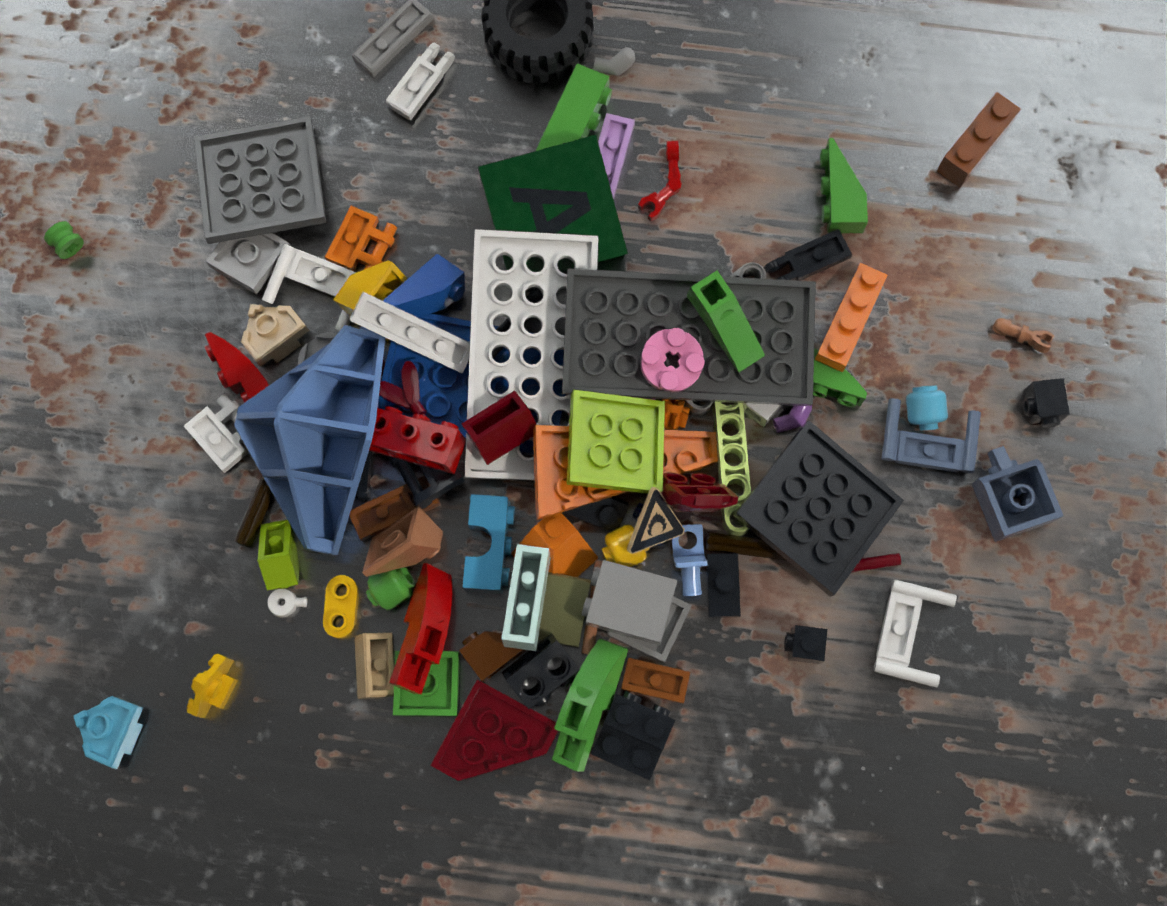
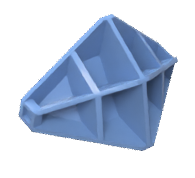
(316, 433)

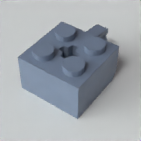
(1011, 481)

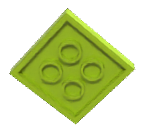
(615, 442)

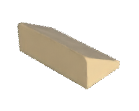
(374, 665)

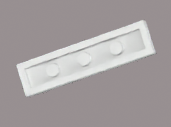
(411, 332)

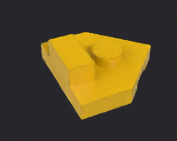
(212, 686)

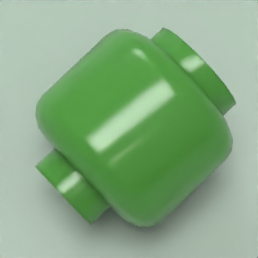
(390, 588)

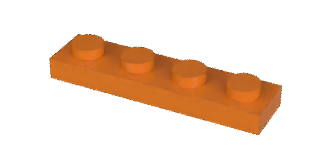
(851, 317)

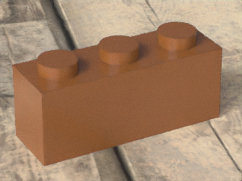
(978, 139)

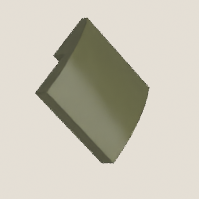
(564, 608)

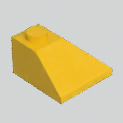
(376, 281)

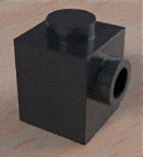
(1046, 402)
(806, 644)

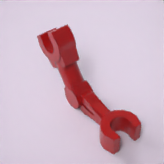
(673, 186)

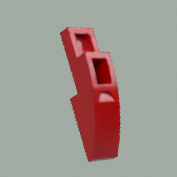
(235, 368)
(427, 629)

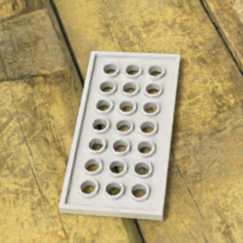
(485, 338)

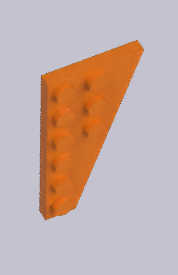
(682, 454)

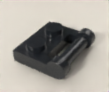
(439, 480)

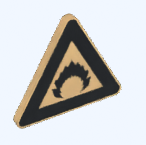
(655, 524)

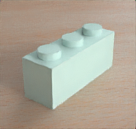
(526, 597)

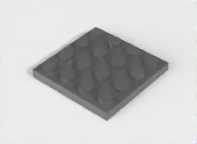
(259, 180)

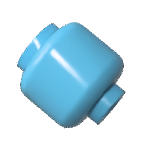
(926, 407)

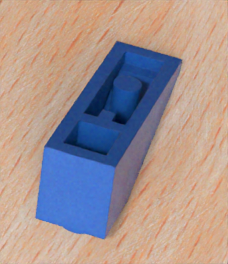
(429, 288)

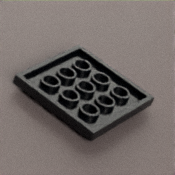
(819, 508)

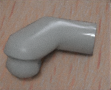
(618, 64)

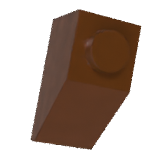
(487, 653)

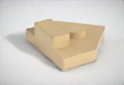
(272, 332)

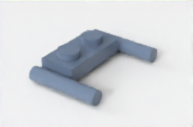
(930, 450)

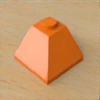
(567, 547)

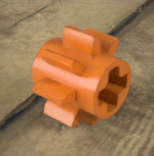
(675, 414)

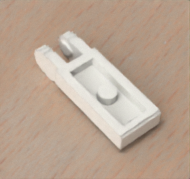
(419, 82)

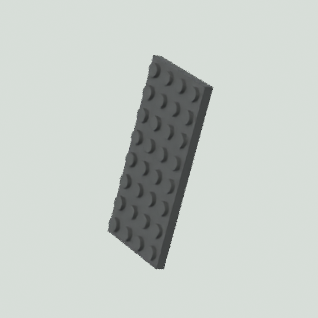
(618, 311)

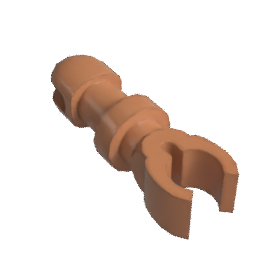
(1004, 327)

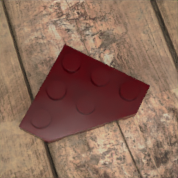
(492, 734)

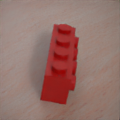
(417, 440)

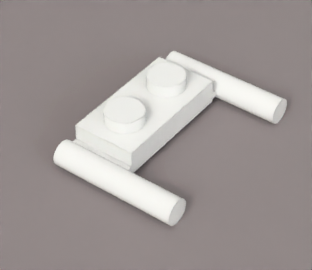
(310, 272)
(900, 630)

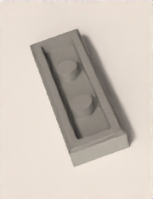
(392, 37)

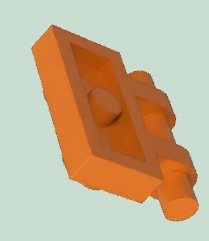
(353, 238)

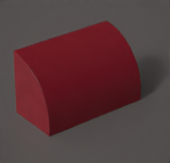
(500, 427)

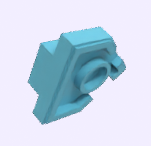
(109, 730)

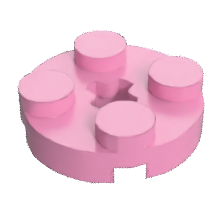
(673, 342)

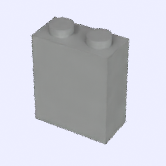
(629, 602)

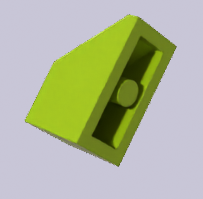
(278, 555)

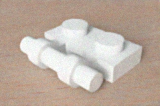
(213, 435)

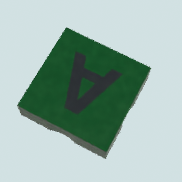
(555, 193)

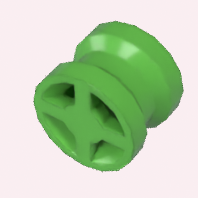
(63, 239)

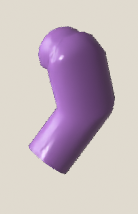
(795, 419)

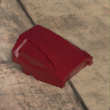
(698, 495)

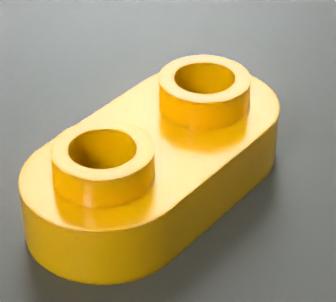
(341, 606)

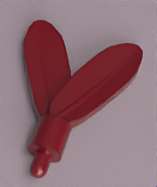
(408, 397)

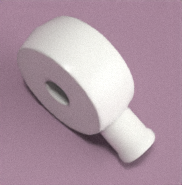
(290, 605)

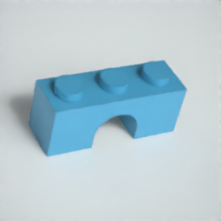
(488, 571)

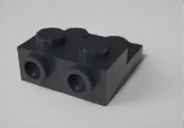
(633, 735)

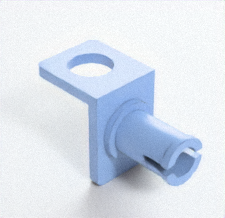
(690, 561)

